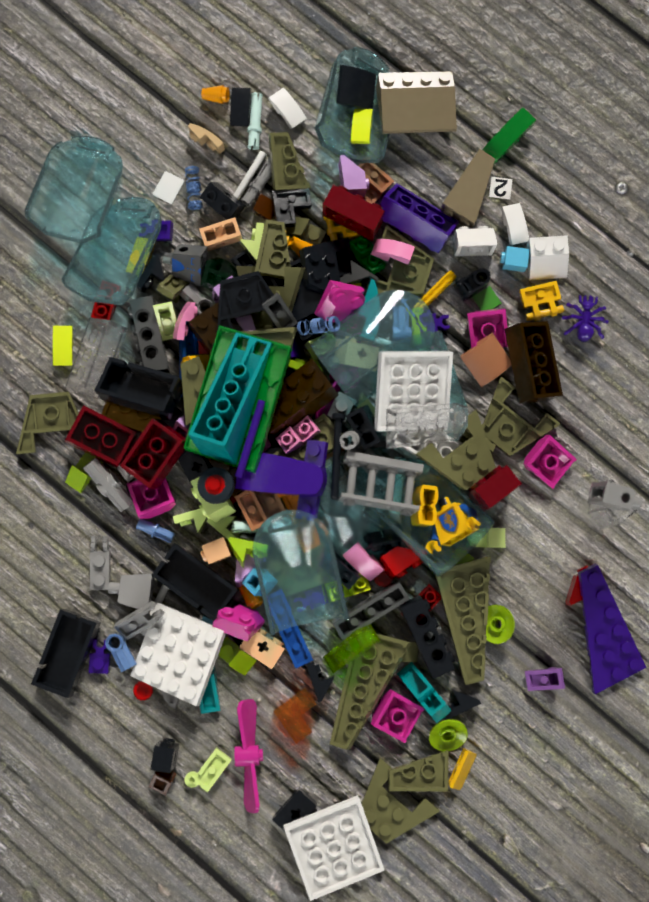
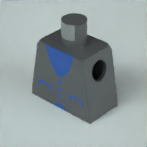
(187, 262)

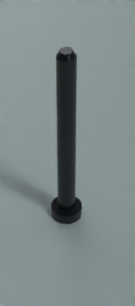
(338, 418)

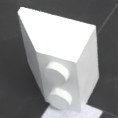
(474, 241)
(548, 257)

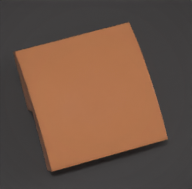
(378, 182)
(486, 360)
(258, 507)

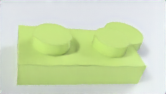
(209, 771)

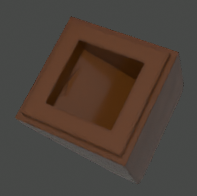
(264, 207)
(162, 781)

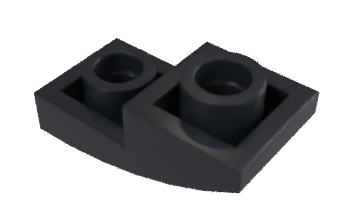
(240, 107)

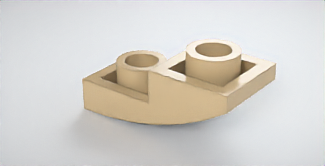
(204, 136)

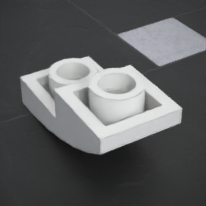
(287, 107)
(516, 224)

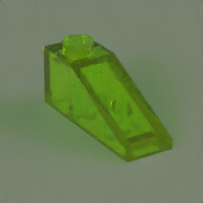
(351, 648)

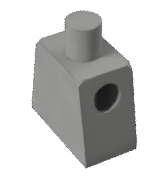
(341, 404)
(614, 496)
(133, 590)

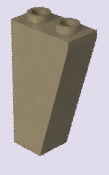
(468, 193)

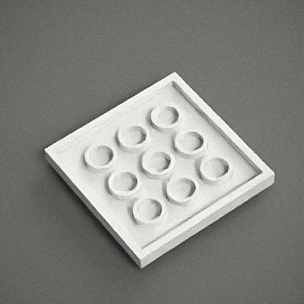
(411, 381)
(178, 654)
(334, 847)

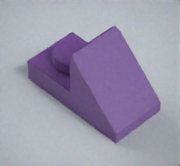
(545, 679)

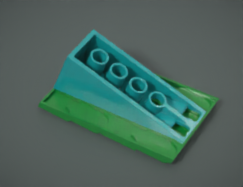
(237, 376)

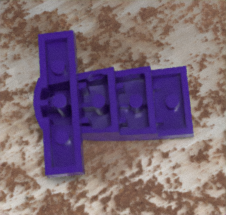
(291, 476)

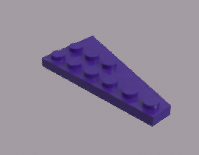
(608, 639)

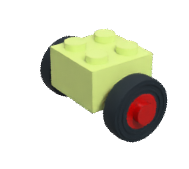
(215, 493)

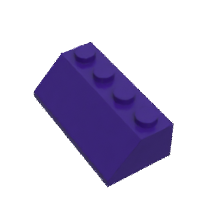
(417, 218)

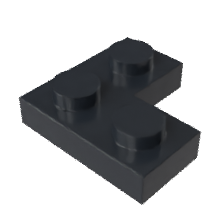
(287, 201)

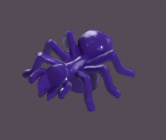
(585, 322)

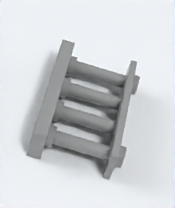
(392, 467)

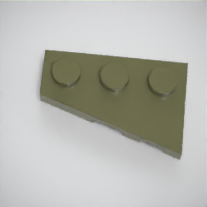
(285, 167)
(273, 250)
(192, 379)
(421, 775)

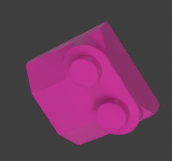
(340, 300)
(486, 322)
(548, 460)
(151, 501)
(239, 621)
(396, 715)

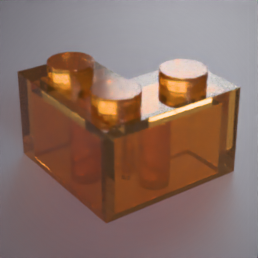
(291, 714)

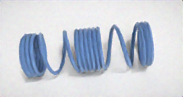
(193, 187)
(322, 325)

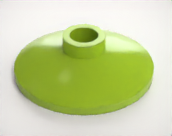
(493, 632)
(448, 735)

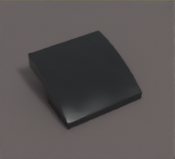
(355, 87)
(305, 302)

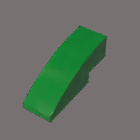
(510, 134)

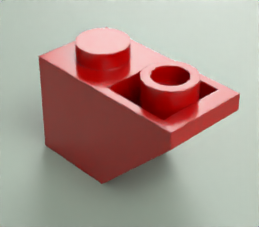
(398, 561)

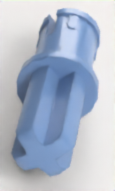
(155, 530)

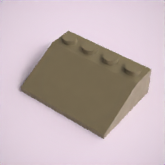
(416, 102)

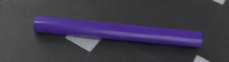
(250, 438)

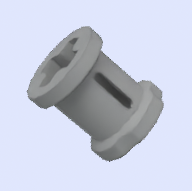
(355, 438)

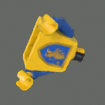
(452, 524)

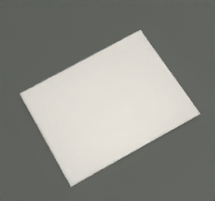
(168, 187)

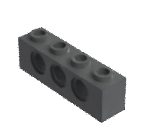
(140, 307)
(371, 609)

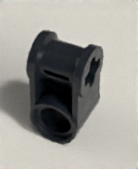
(469, 285)

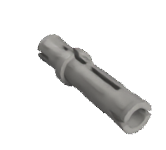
(257, 185)

